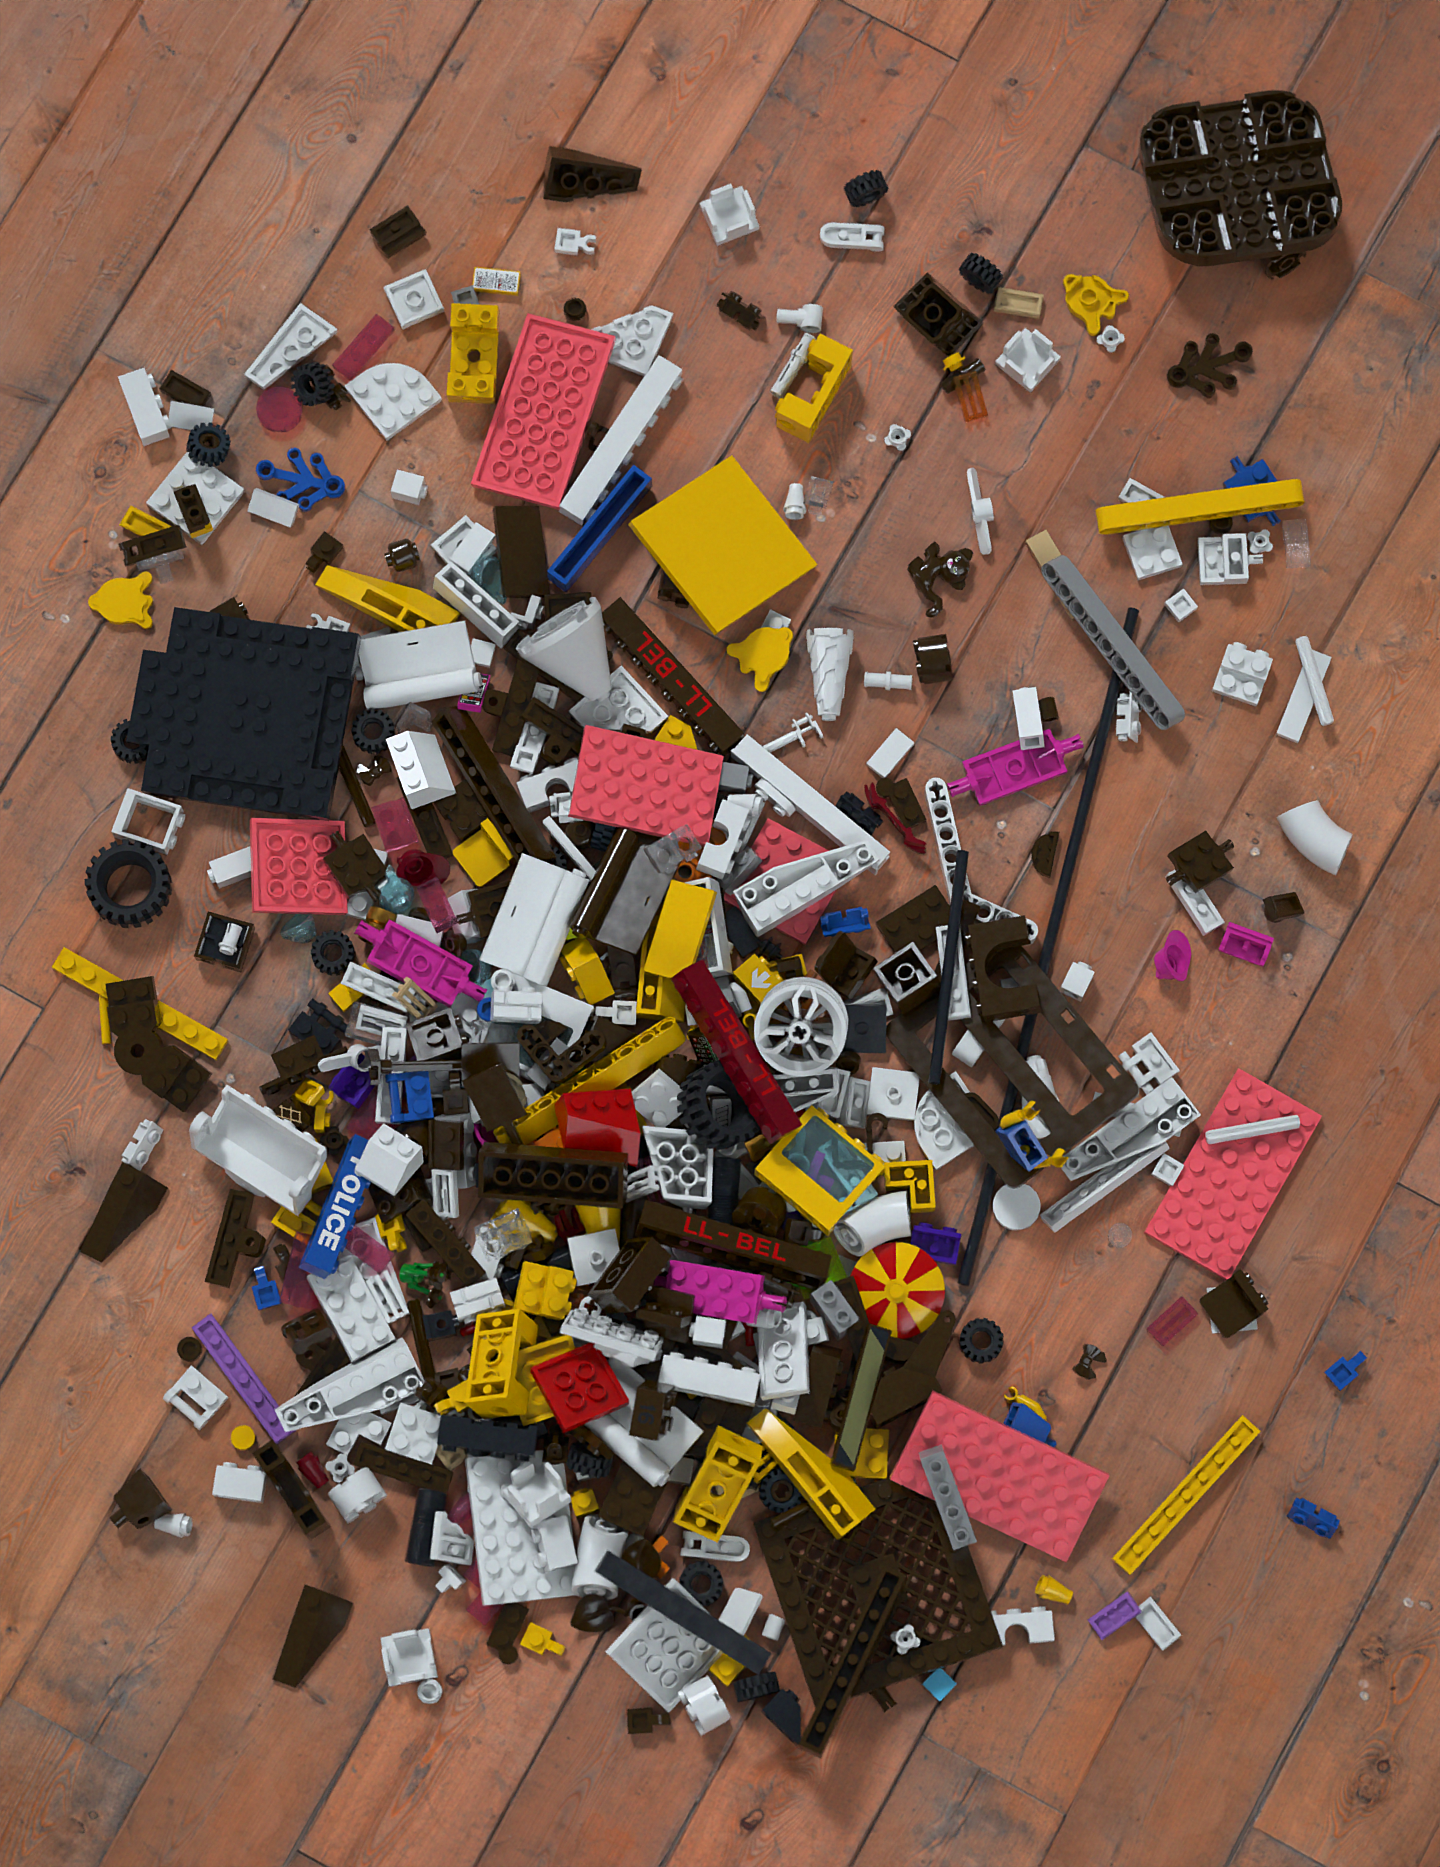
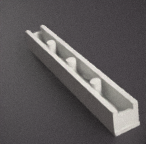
(805, 798)

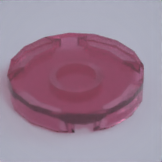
(279, 409)

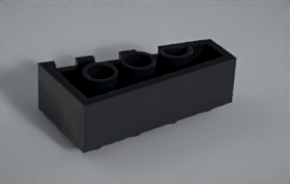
(487, 1437)

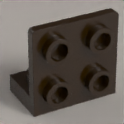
(410, 1194)

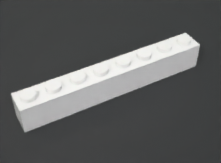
(620, 441)

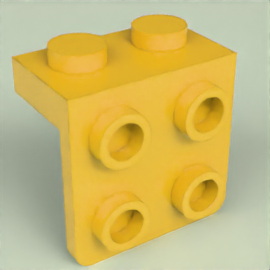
(484, 854)

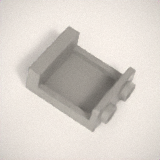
(834, 1309)

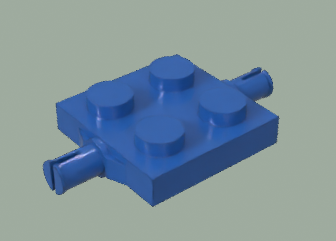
(1251, 475)

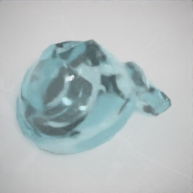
(487, 576)
(397, 893)
(299, 929)
(481, 970)

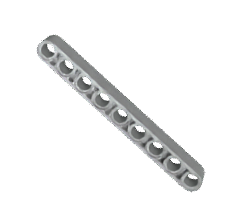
(1113, 642)

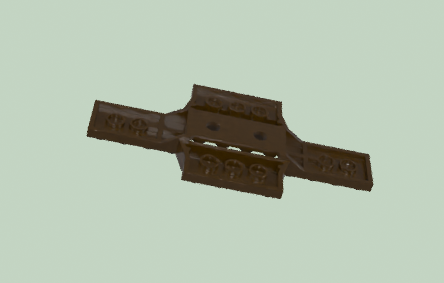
(631, 1497)

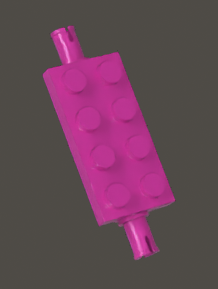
(1013, 769)
(429, 966)
(721, 1291)

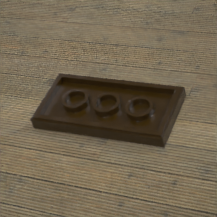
(520, 551)

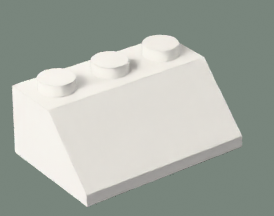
(420, 767)

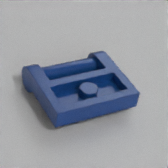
(417, 1094)

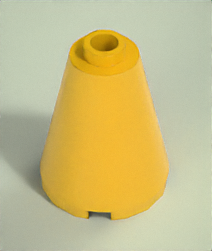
(600, 1219)
(537, 1223)

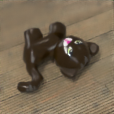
(951, 567)

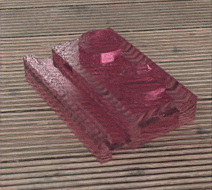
(395, 824)

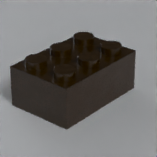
(630, 1275)

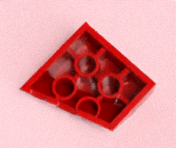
(599, 1122)

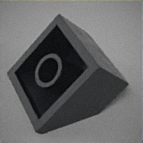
(785, 1714)

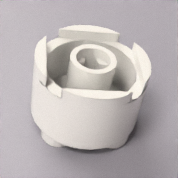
(357, 1494)
(704, 1705)

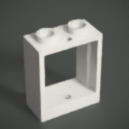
(127, 809)

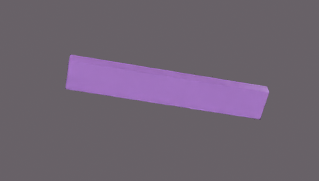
(241, 1376)

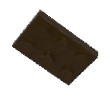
(916, 921)

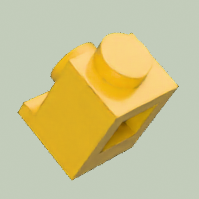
(584, 1502)

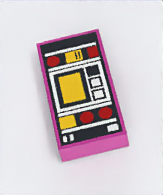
(474, 700)

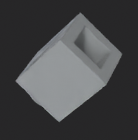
(735, 778)

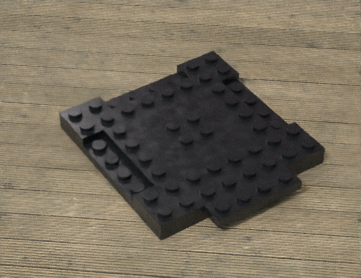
(245, 713)

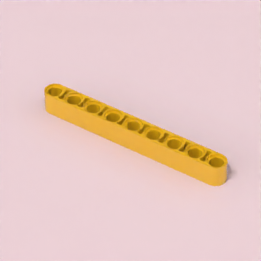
(1200, 506)
(600, 1076)

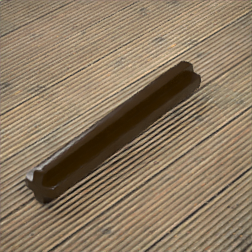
(355, 790)
(420, 1338)

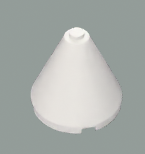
(573, 649)

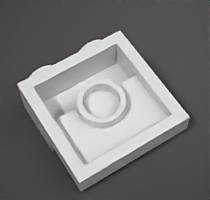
(1242, 673)

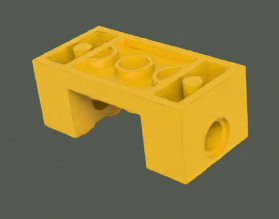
(473, 329)
(833, 363)
(492, 1385)
(728, 1463)

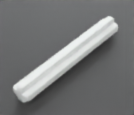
(1314, 681)
(1252, 1129)

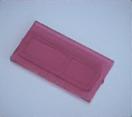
(296, 1288)

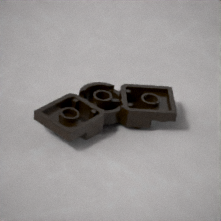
(163, 1069)

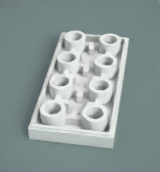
(612, 1335)

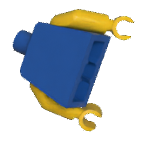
(1022, 1142)
(1028, 1418)

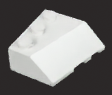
(682, 1166)

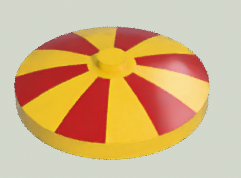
(900, 1288)

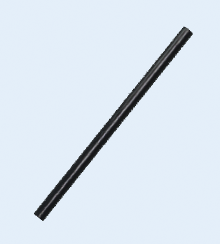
(948, 967)

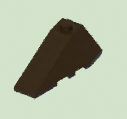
(580, 175)
(125, 1206)
(312, 1629)

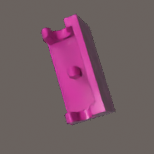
(1246, 944)

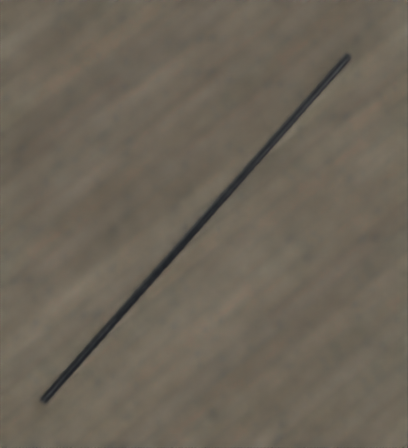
(1050, 940)

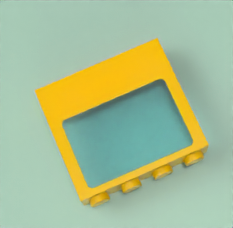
(820, 1169)

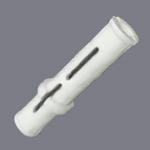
(797, 358)

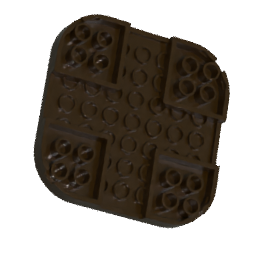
(1240, 179)

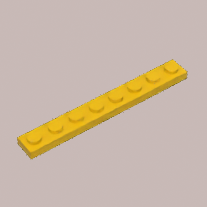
(172, 1021)
(1186, 1495)

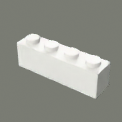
(475, 604)
(710, 1380)

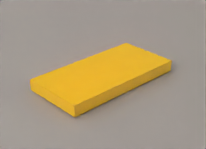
(679, 929)

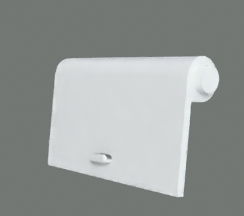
(418, 672)
(536, 931)
(647, 1457)

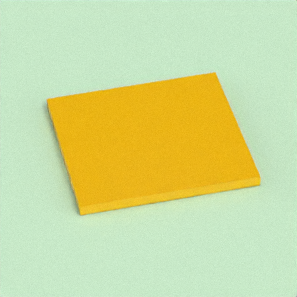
(722, 544)

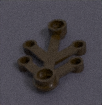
(1206, 366)

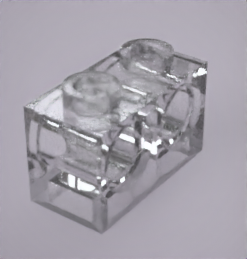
(670, 844)
(499, 1230)

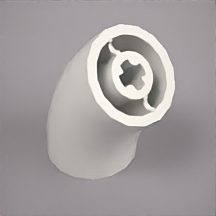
(1316, 835)
(874, 1222)
(595, 1539)

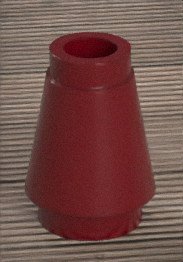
(312, 1469)

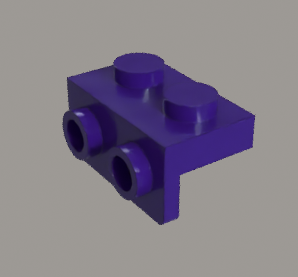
(352, 1084)
(939, 1244)

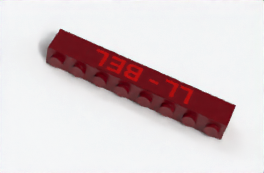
(736, 1051)

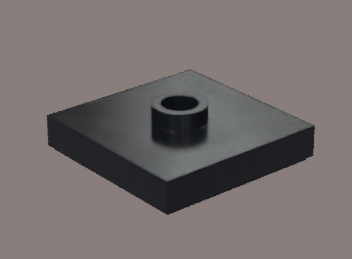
(866, 1028)

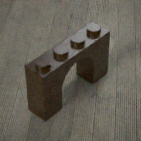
(986, 941)
(291, 1489)

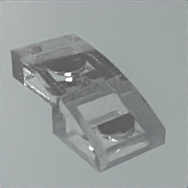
(1296, 543)

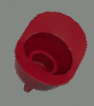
(421, 867)

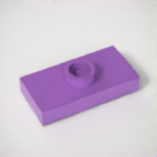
(1115, 1615)

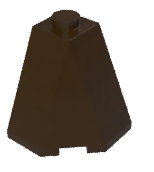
(614, 1034)

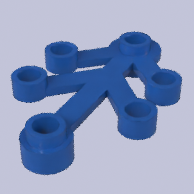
(304, 480)

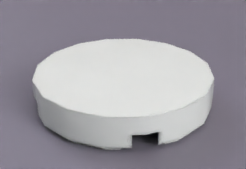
(1016, 1207)

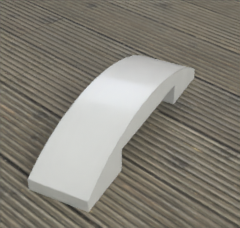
(532, 739)

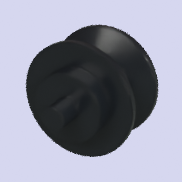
(769, 949)

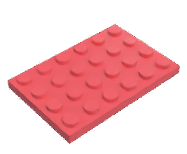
(645, 784)

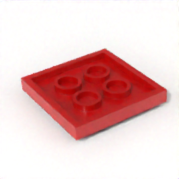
(579, 1386)

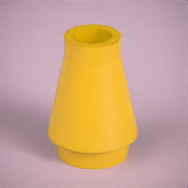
(1052, 1590)

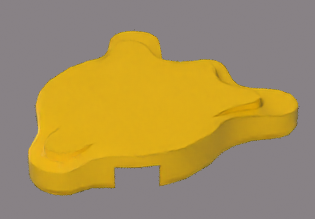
(1091, 299)
(123, 601)
(764, 653)

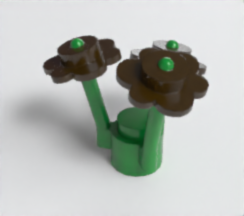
(437, 1275)

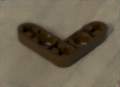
(563, 1060)

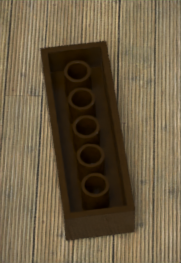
(553, 1175)

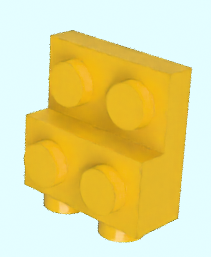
(544, 1290)
(872, 1456)

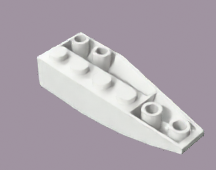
(799, 884)
(1134, 1131)
(355, 1389)

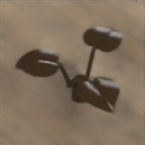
(592, 1610)

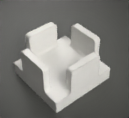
(729, 213)
(1028, 358)
(536, 1492)
(408, 1657)

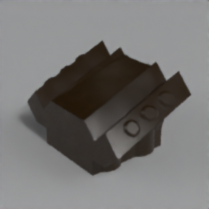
(938, 314)

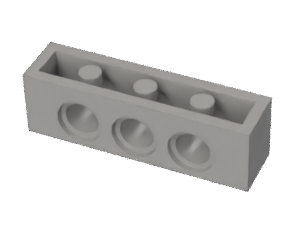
(947, 1497)

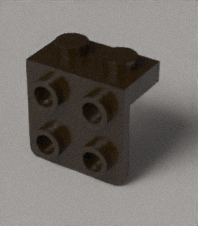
(844, 965)
(1234, 1304)

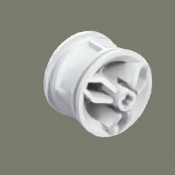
(801, 1026)

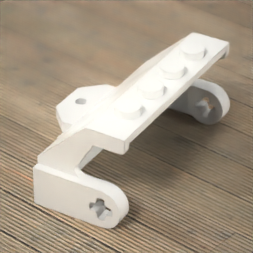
(259, 1150)

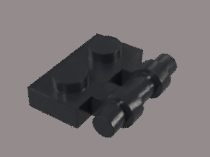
(307, 1026)

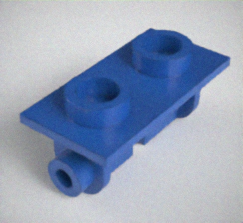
(855, 921)
(1303, 1514)

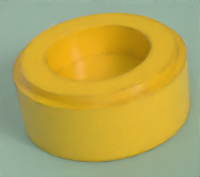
(243, 1437)

